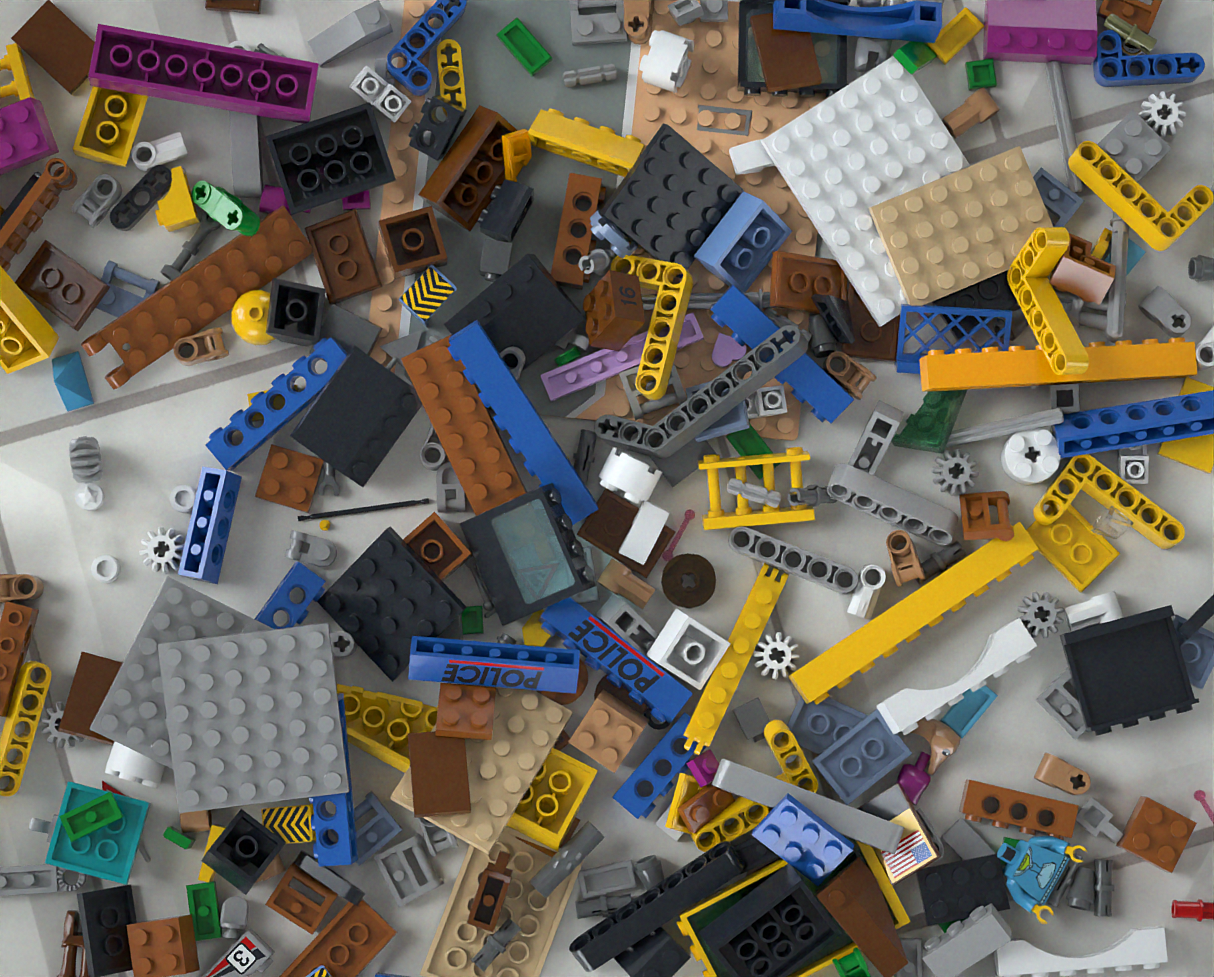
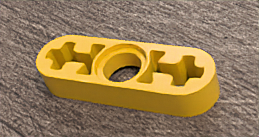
(457, 59)

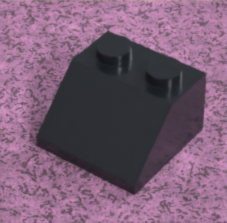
(507, 210)
(295, 312)
(243, 851)
(653, 956)

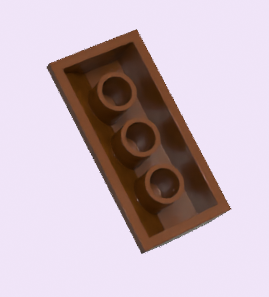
(470, 169)

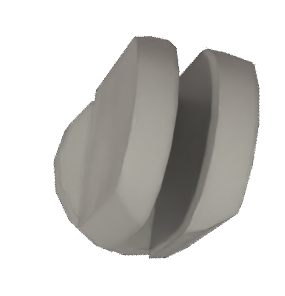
(234, 916)

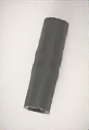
(566, 859)

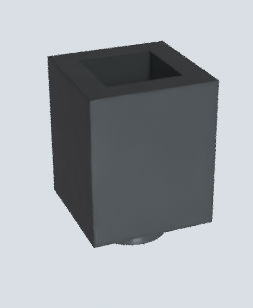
(495, 259)
(1065, 397)
(752, 719)

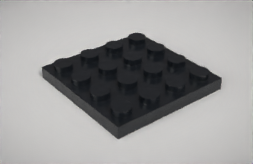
(671, 199)
(388, 600)

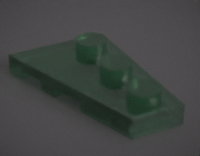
(932, 423)

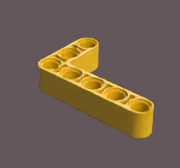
(1137, 199)
(1040, 303)
(660, 318)
(1115, 487)
(30, 717)
(746, 820)

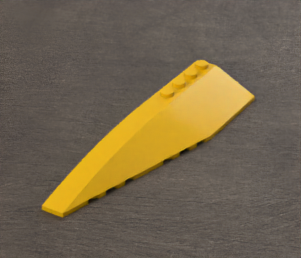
(381, 728)

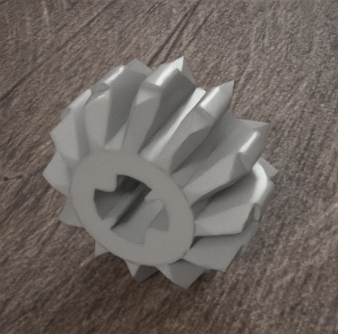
(85, 459)
(960, 480)
(1043, 605)
(54, 723)

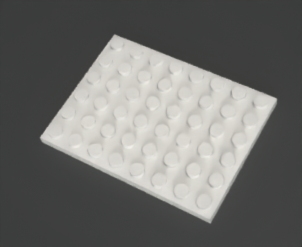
(856, 153)

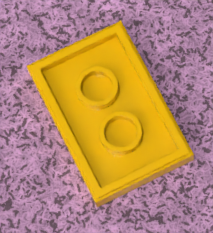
(1193, 451)
(1073, 547)

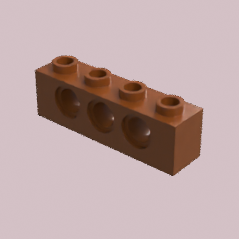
(578, 188)
(15, 636)
(1062, 813)

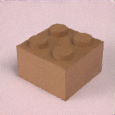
(608, 731)

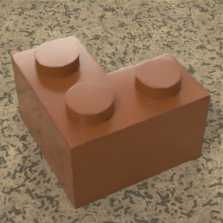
(1082, 273)

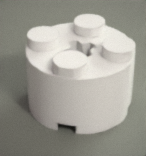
(667, 60)
(1023, 470)
(629, 475)
(134, 766)

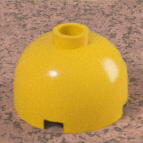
(250, 317)

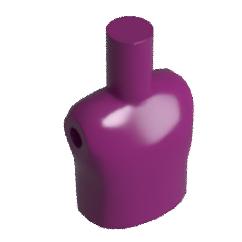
(272, 199)
(914, 778)

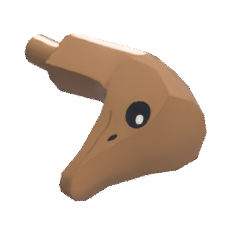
(941, 738)

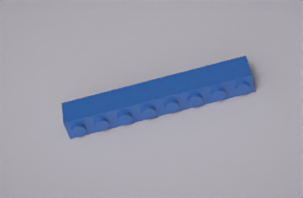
(520, 419)

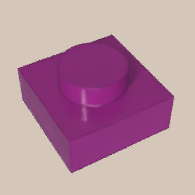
(358, 201)
(704, 767)

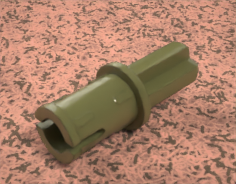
(1130, 33)

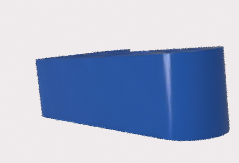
(430, 37)
(1147, 64)

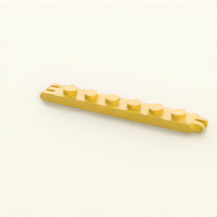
(735, 659)

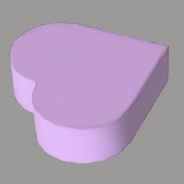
(726, 351)

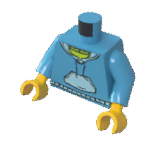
(1034, 870)

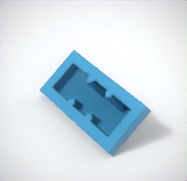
(71, 381)

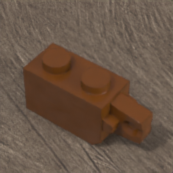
(491, 894)

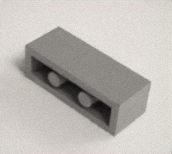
(966, 942)

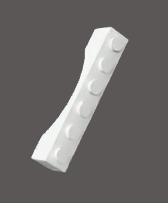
(1002, 647)
(1136, 947)

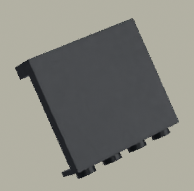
(1128, 670)

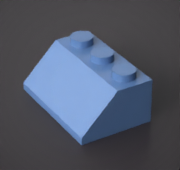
(743, 242)

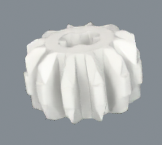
(1169, 107)
(156, 543)
(779, 646)

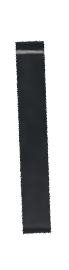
(657, 906)

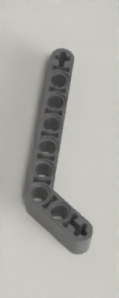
(708, 395)

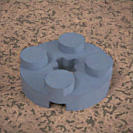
(604, 229)

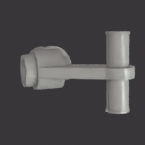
(599, 261)

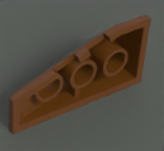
(861, 910)

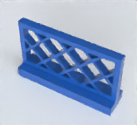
(910, 362)

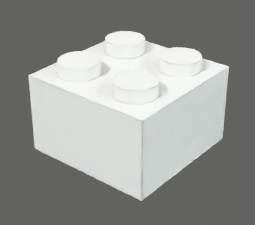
(688, 649)

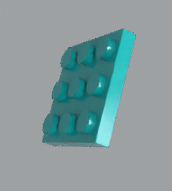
(107, 851)

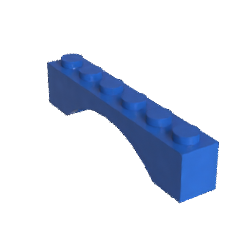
(907, 21)

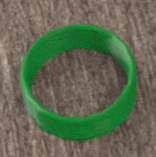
(569, 356)

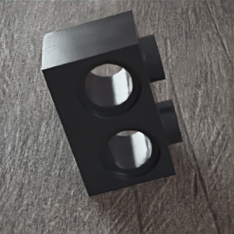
(442, 130)

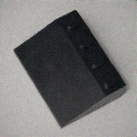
(330, 158)
(521, 311)
(358, 416)
(771, 928)

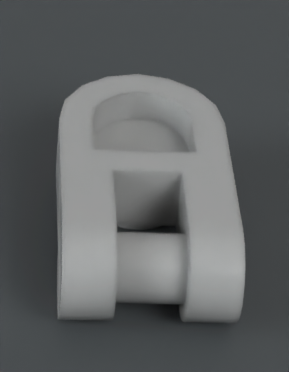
(448, 480)
(320, 553)

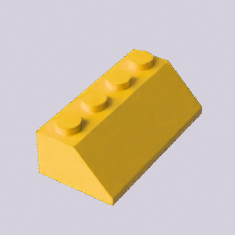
(109, 126)
(585, 143)
(23, 330)

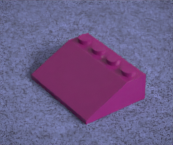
(1040, 31)

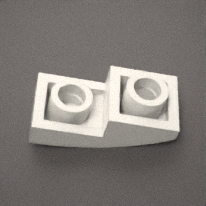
(380, 94)
(750, 157)
(766, 402)
(1133, 464)
(644, 532)

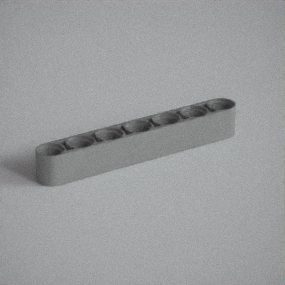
(843, 818)

